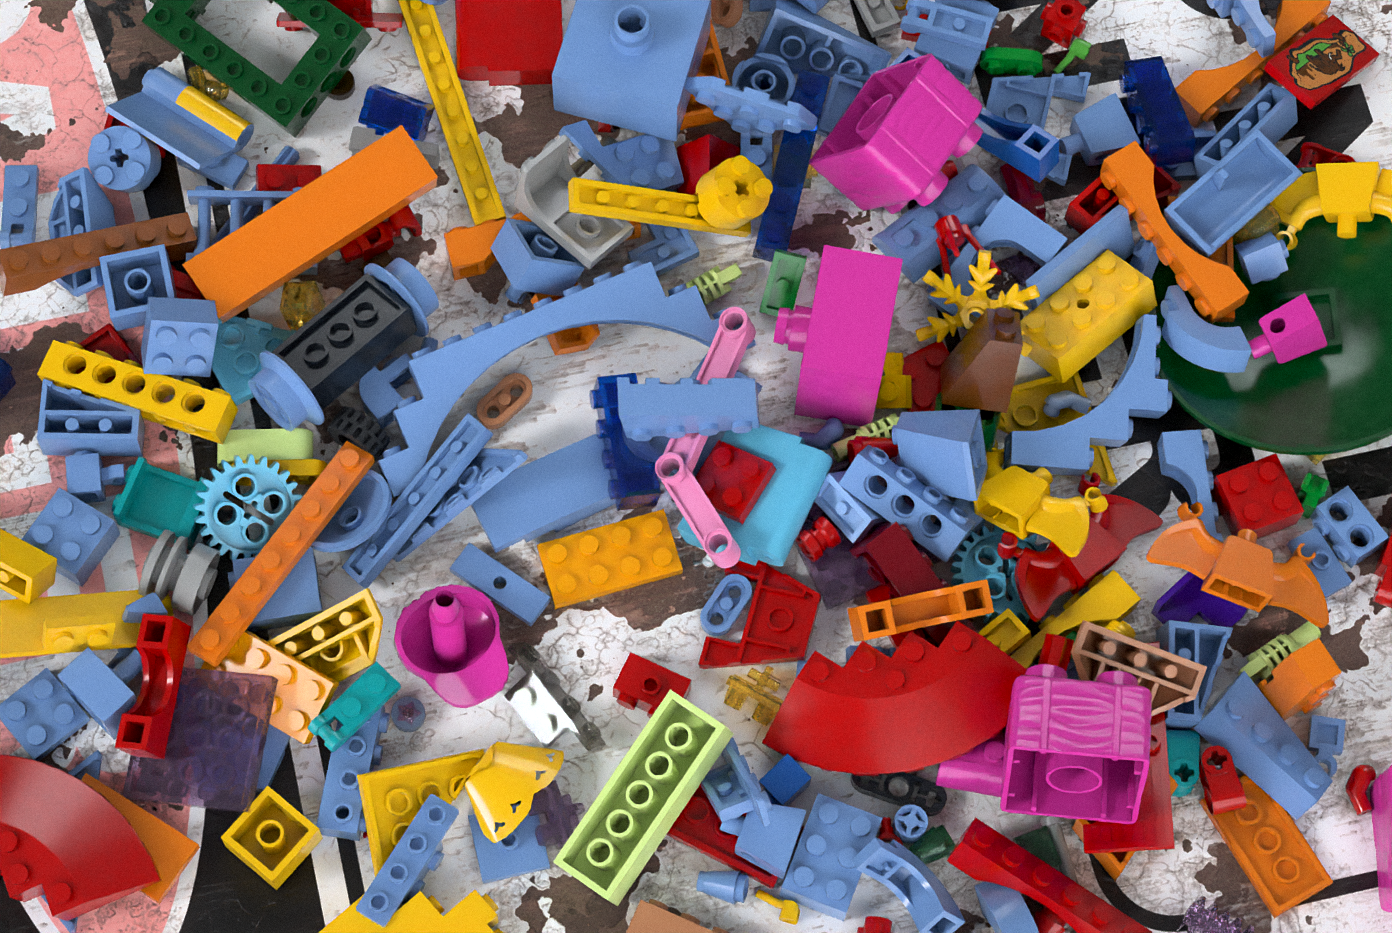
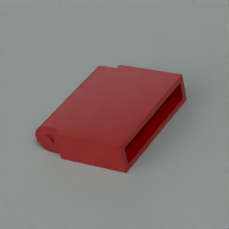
(508, 40)

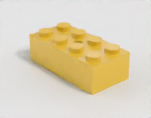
(1087, 315)

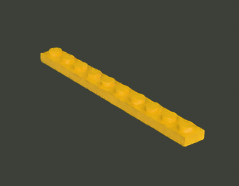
(452, 111)

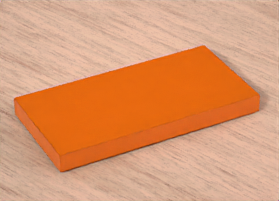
(167, 846)
(1271, 850)

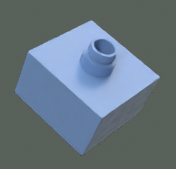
(631, 62)

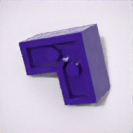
(1187, 600)

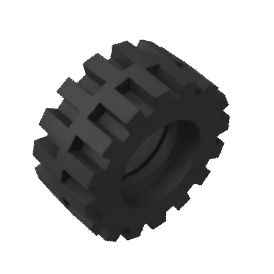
(359, 430)

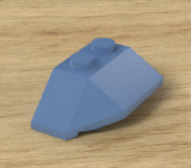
(80, 209)

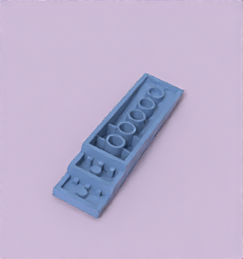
(549, 493)

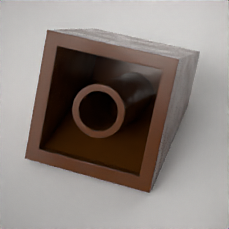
(984, 363)

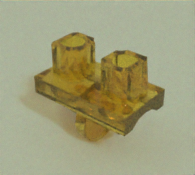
(740, 689)

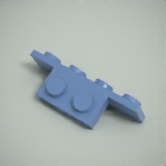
(734, 789)
(409, 862)

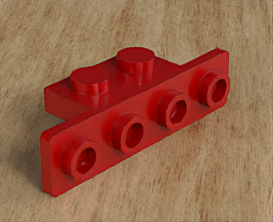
(358, 10)

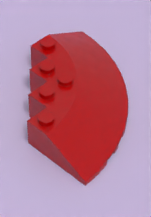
(898, 709)
(66, 841)

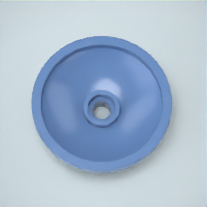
(358, 516)

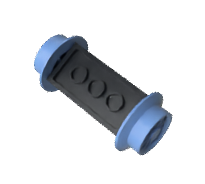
(343, 343)

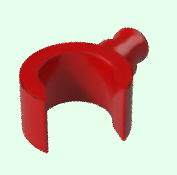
(886, 831)

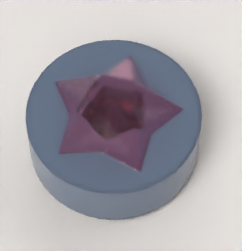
(408, 714)

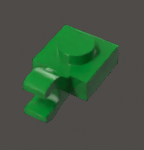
(1310, 493)

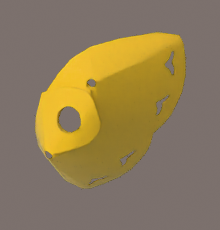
(504, 778)

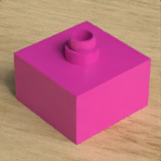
(843, 335)

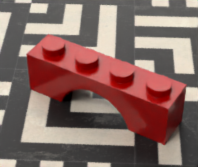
(162, 649)

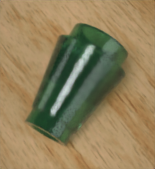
(933, 845)

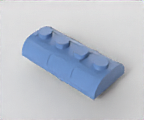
(1231, 194)
(914, 234)

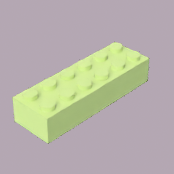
(643, 797)

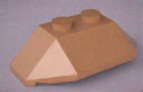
(1163, 673)

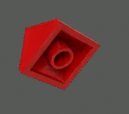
(700, 157)

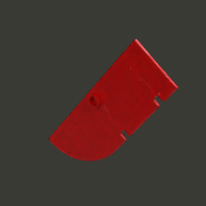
(1154, 821)

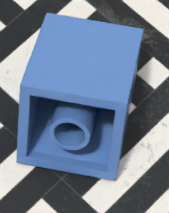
(943, 450)

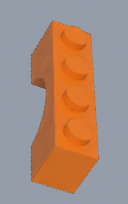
(920, 610)

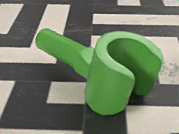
(1079, 48)

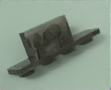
(546, 705)

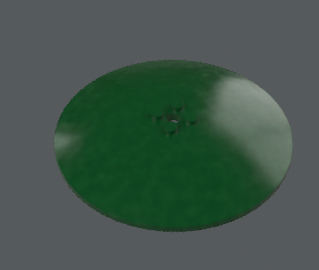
(1321, 399)

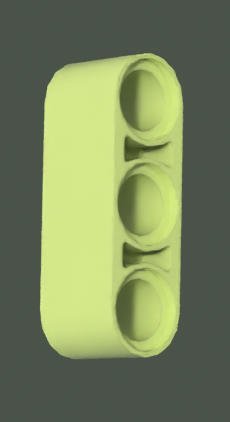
(271, 443)

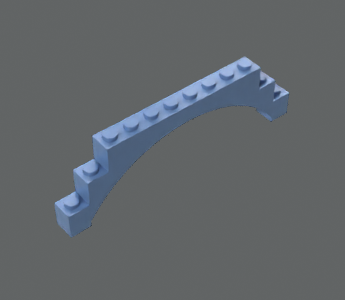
(448, 371)

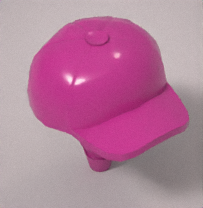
(453, 644)

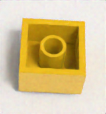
(272, 837)

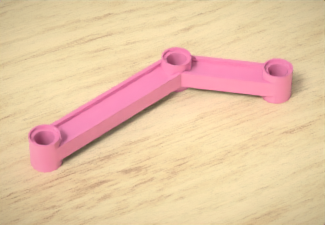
(684, 452)

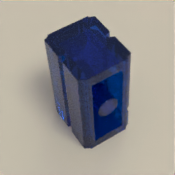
(389, 109)

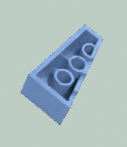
(687, 407)
(1264, 746)

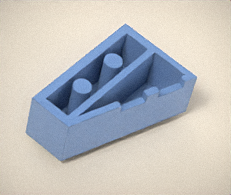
(81, 423)
(1201, 645)

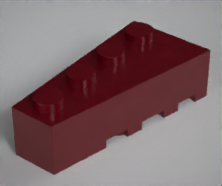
(904, 571)

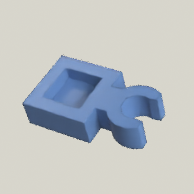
(1326, 739)

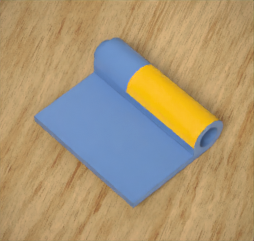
(183, 119)

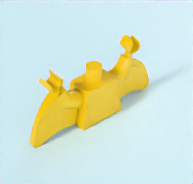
(1339, 192)
(1023, 505)

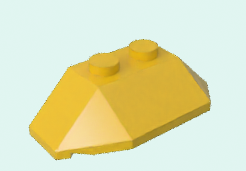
(338, 639)

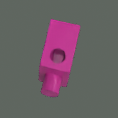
(1289, 332)

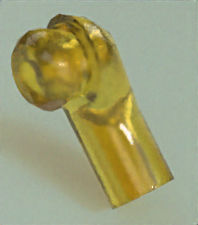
(211, 88)

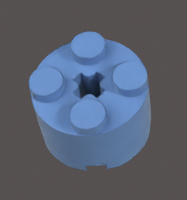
(766, 74)
(106, 155)

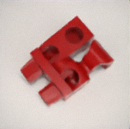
(381, 236)

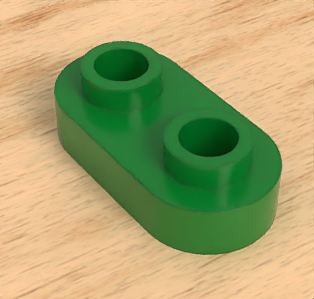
(1011, 61)

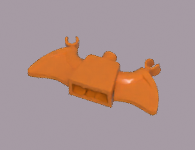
(1240, 568)

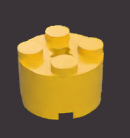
(733, 193)

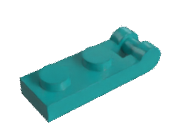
(355, 706)

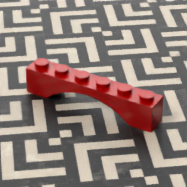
(998, 860)

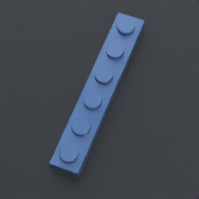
(418, 500)

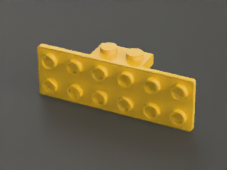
(68, 623)

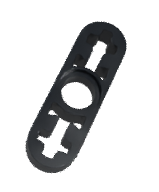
(925, 787)

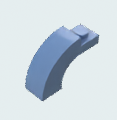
(1199, 341)

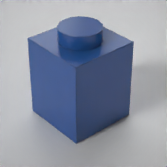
(785, 781)

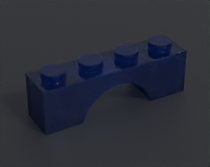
(632, 478)

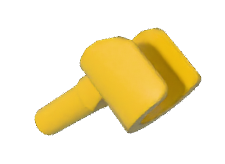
(789, 909)

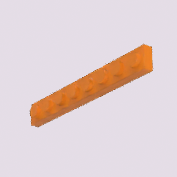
(280, 554)

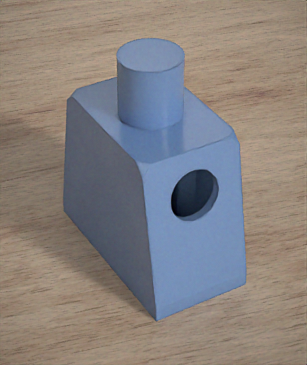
(1099, 131)
(769, 845)

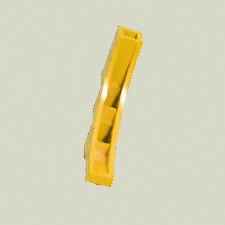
(424, 915)

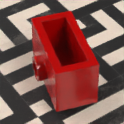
(646, 684)

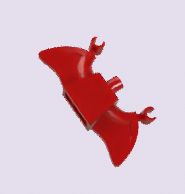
(1050, 573)

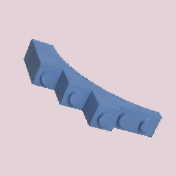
(1136, 394)

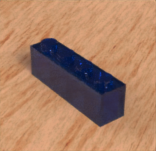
(1157, 111)

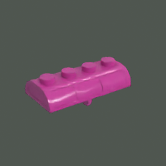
(976, 771)

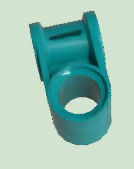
(1183, 758)

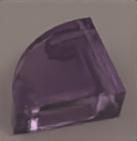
(1020, 268)

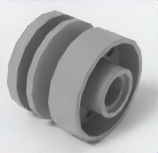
(185, 574)

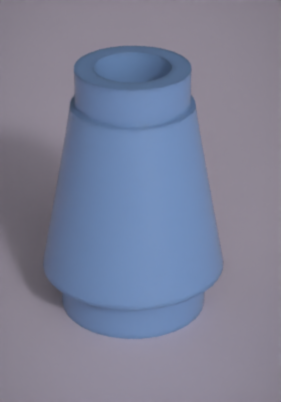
(724, 885)

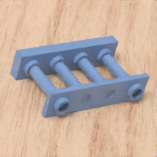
(207, 195)

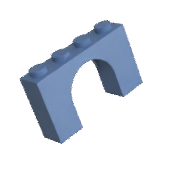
(1005, 226)

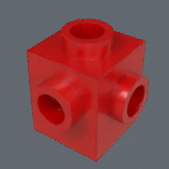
(1063, 21)

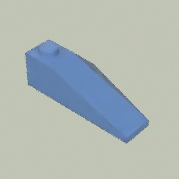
(818, 44)

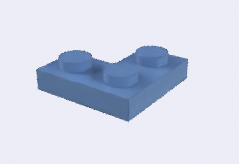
(668, 249)

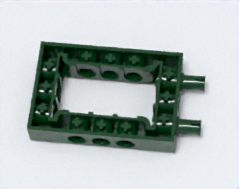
(305, 88)

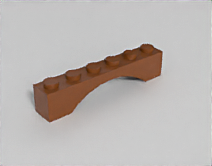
(41, 262)

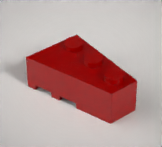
(1098, 201)

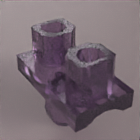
(559, 813)

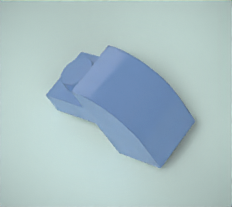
(379, 391)

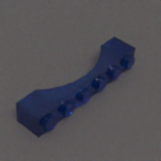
(790, 170)

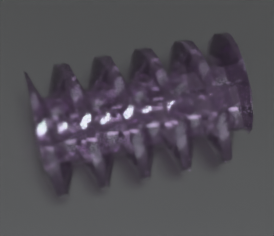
(1206, 920)

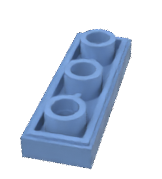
(485, 572)

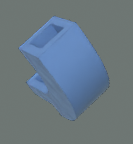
(912, 883)
(1004, 909)

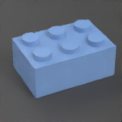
(822, 865)

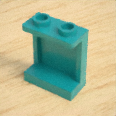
(158, 502)

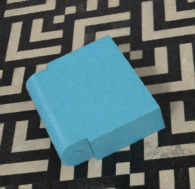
(785, 501)

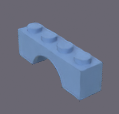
(1184, 459)

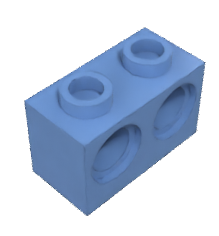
(1356, 523)

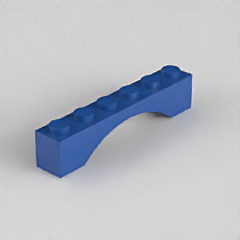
(1018, 144)

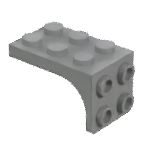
(545, 201)

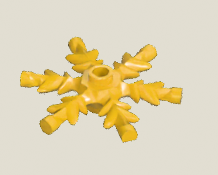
(975, 302)

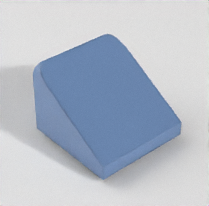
(148, 604)

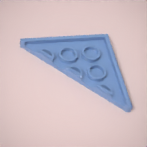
(480, 476)

